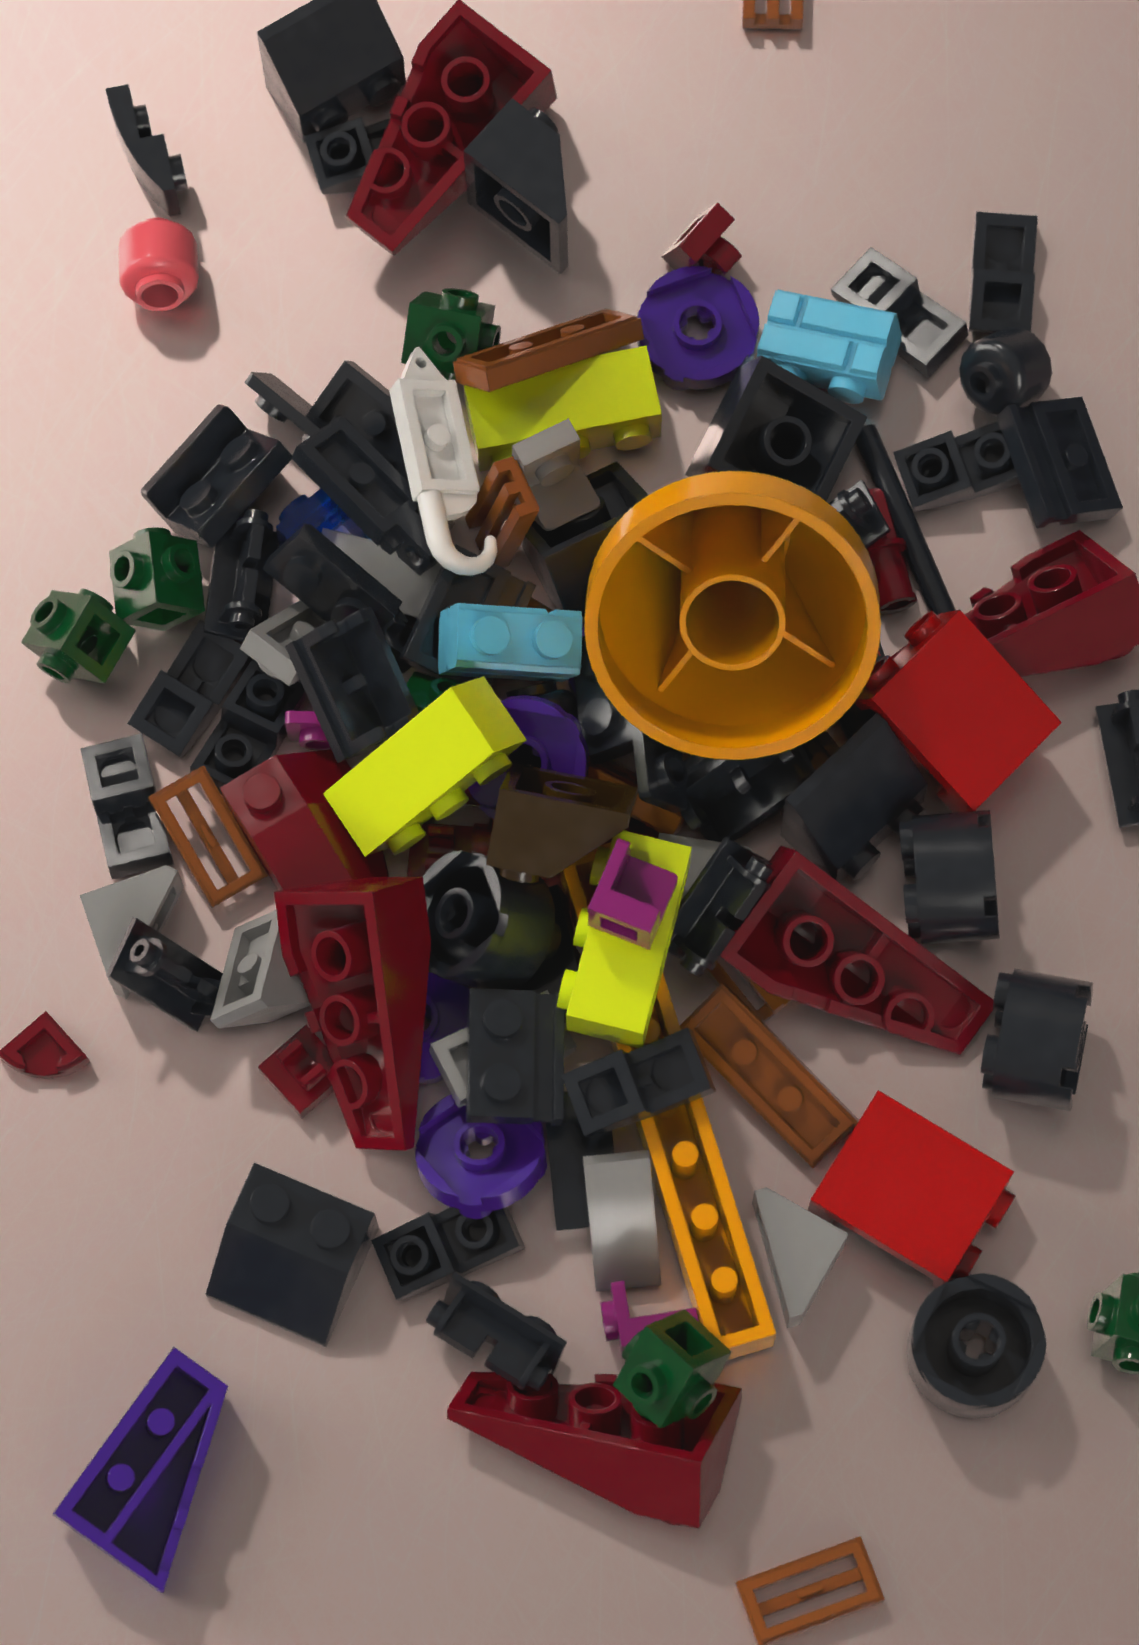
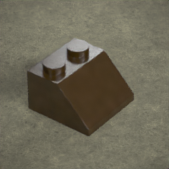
(553, 820)

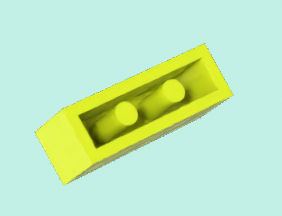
(604, 396)
(426, 768)
(617, 979)

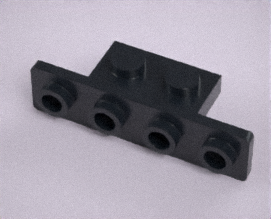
(348, 394)
(610, 735)

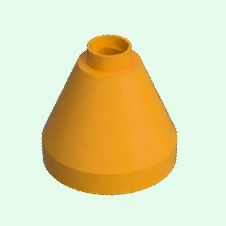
(732, 615)

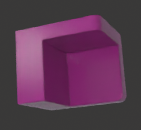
(631, 897)

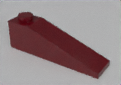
(455, 88)
(1061, 608)
(293, 823)
(840, 955)
(366, 976)
(604, 1444)

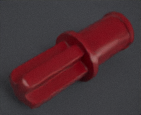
(889, 564)

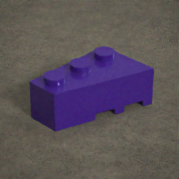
(147, 1471)

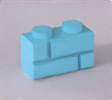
(832, 344)
(509, 642)

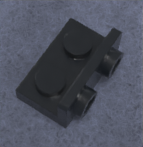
(214, 477)

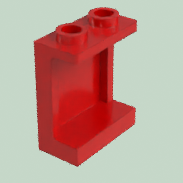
(958, 708)
(914, 1190)

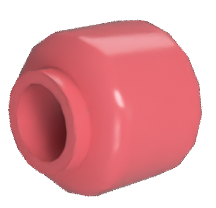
(158, 264)

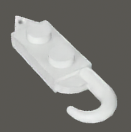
(438, 460)

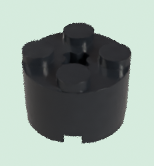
(953, 877)
(487, 925)
(1039, 1038)
(1012, 1334)

